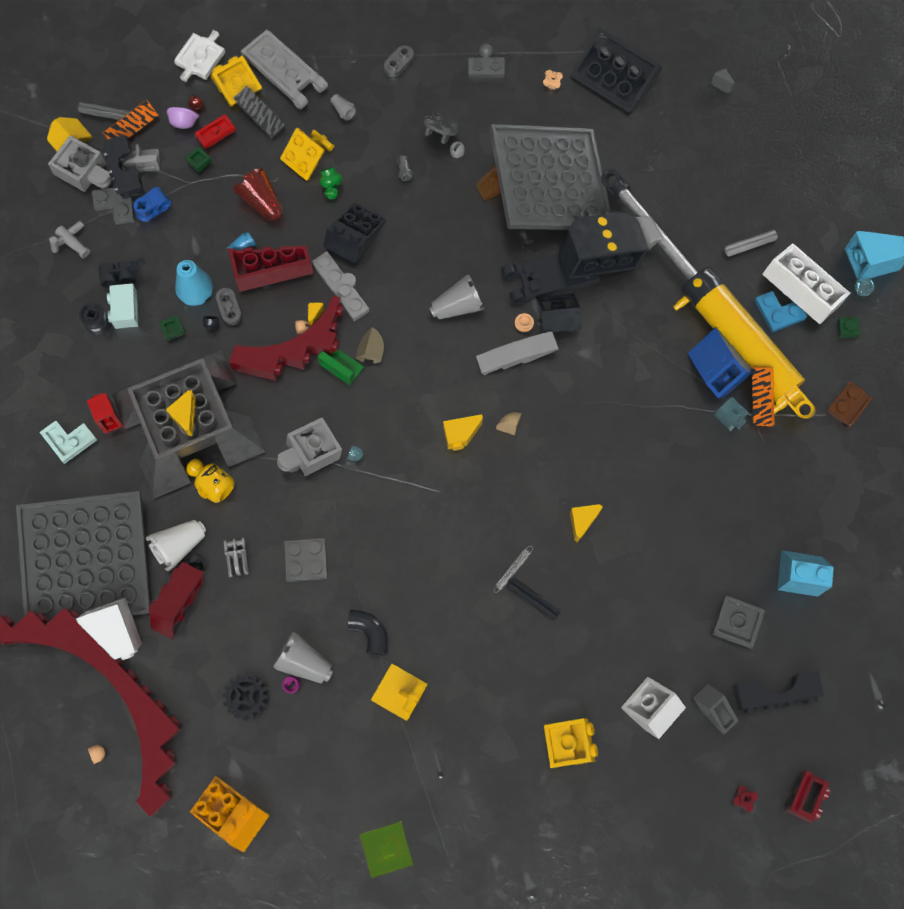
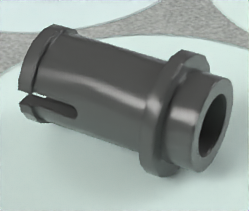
(404, 168)

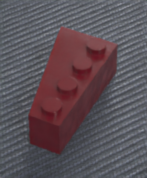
(268, 265)

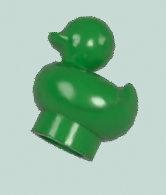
(328, 180)

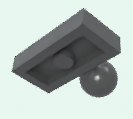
(486, 66)

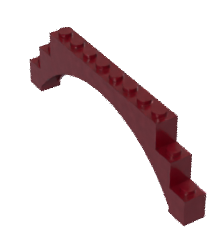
(151, 721)

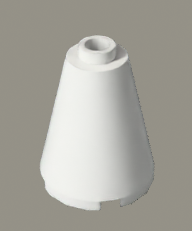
(175, 542)

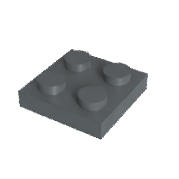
(305, 560)
(738, 622)

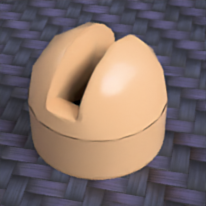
(301, 326)
(97, 753)

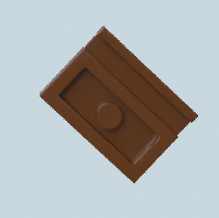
(849, 404)

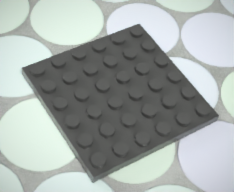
(548, 175)
(83, 554)

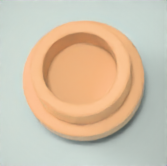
(524, 322)

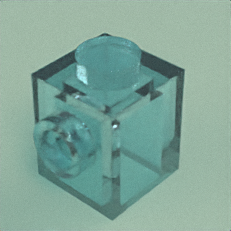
(731, 414)

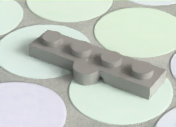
(341, 285)

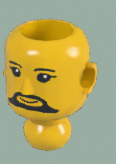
(210, 480)

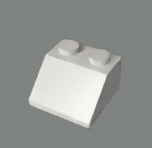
(653, 707)

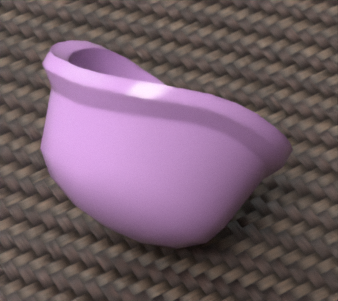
(182, 117)

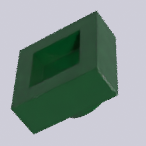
(198, 159)
(848, 327)
(171, 328)

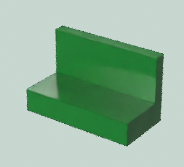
(341, 365)

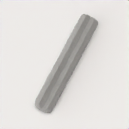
(750, 243)

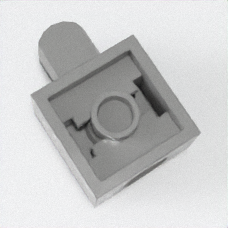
(80, 177)
(310, 448)

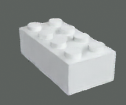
(806, 283)

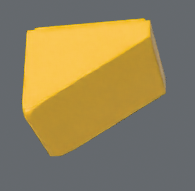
(315, 311)

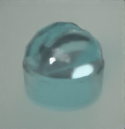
(355, 453)

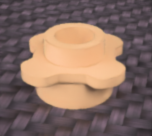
(552, 84)

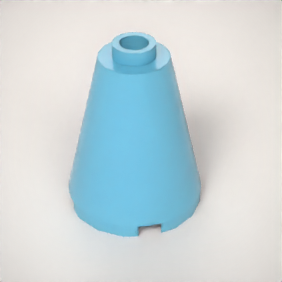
(192, 283)

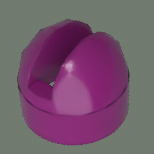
(288, 681)

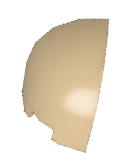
(509, 423)

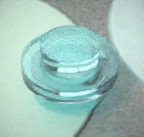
(864, 286)

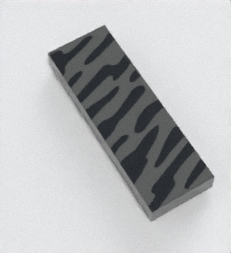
(259, 112)

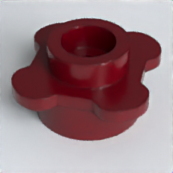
(739, 799)

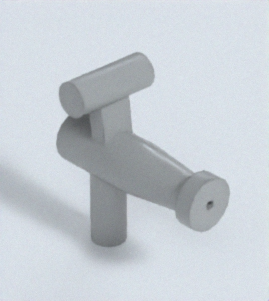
(67, 236)

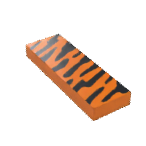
(132, 121)
(763, 396)

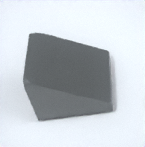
(723, 81)

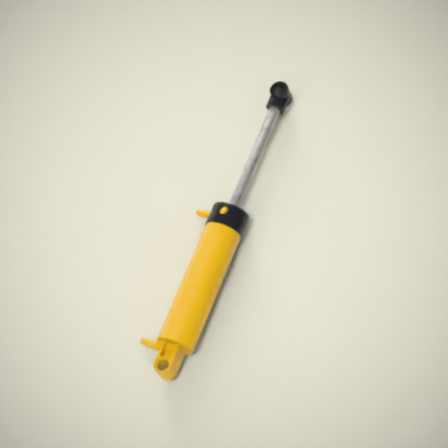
(722, 310)

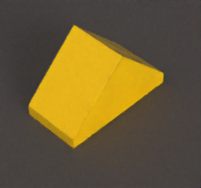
(183, 412)
(582, 519)

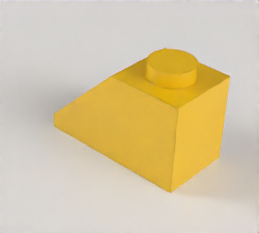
(461, 431)

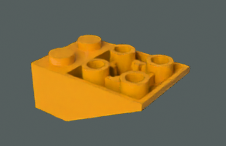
(229, 814)

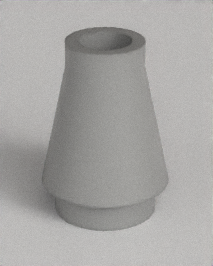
(344, 108)

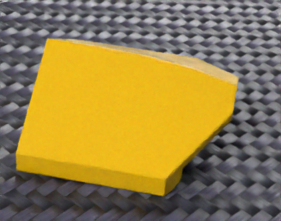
(63, 128)

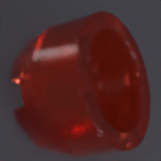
(195, 102)

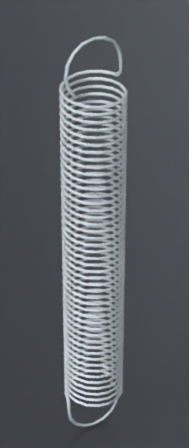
(518, 567)

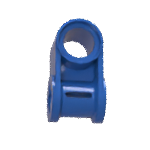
(152, 203)

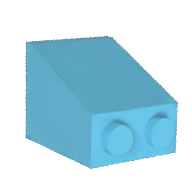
(875, 254)
(804, 574)

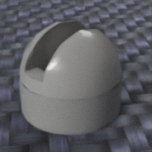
(459, 151)

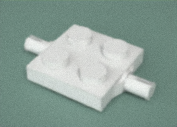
(199, 56)

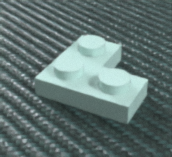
(67, 445)

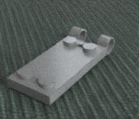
(282, 67)

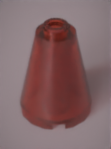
(259, 194)

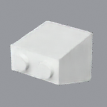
(113, 628)

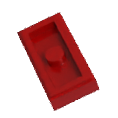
(215, 131)

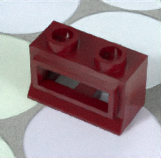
(801, 793)

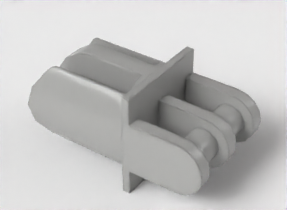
(236, 555)

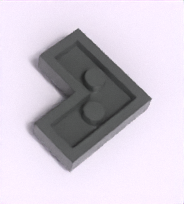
(108, 199)

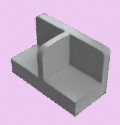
(143, 160)

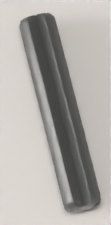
(103, 111)

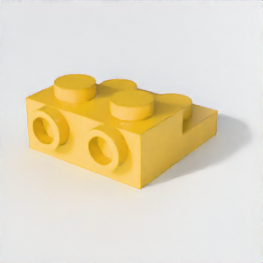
(234, 77)
(570, 743)

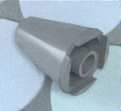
(457, 300)
(302, 660)

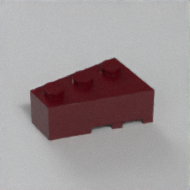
(174, 599)

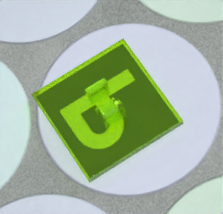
(386, 849)

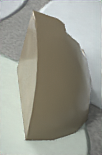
(370, 347)

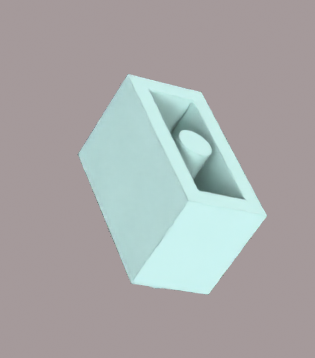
(123, 306)

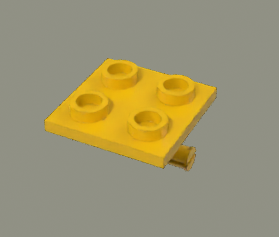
(305, 152)
(399, 692)

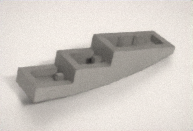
(517, 352)

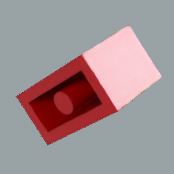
(104, 412)

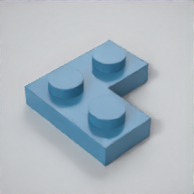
(777, 316)

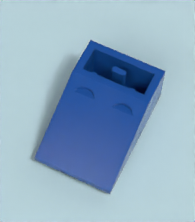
(719, 363)

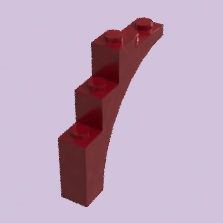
(297, 352)

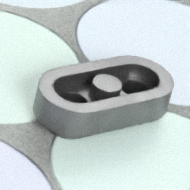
(400, 61)
(229, 307)

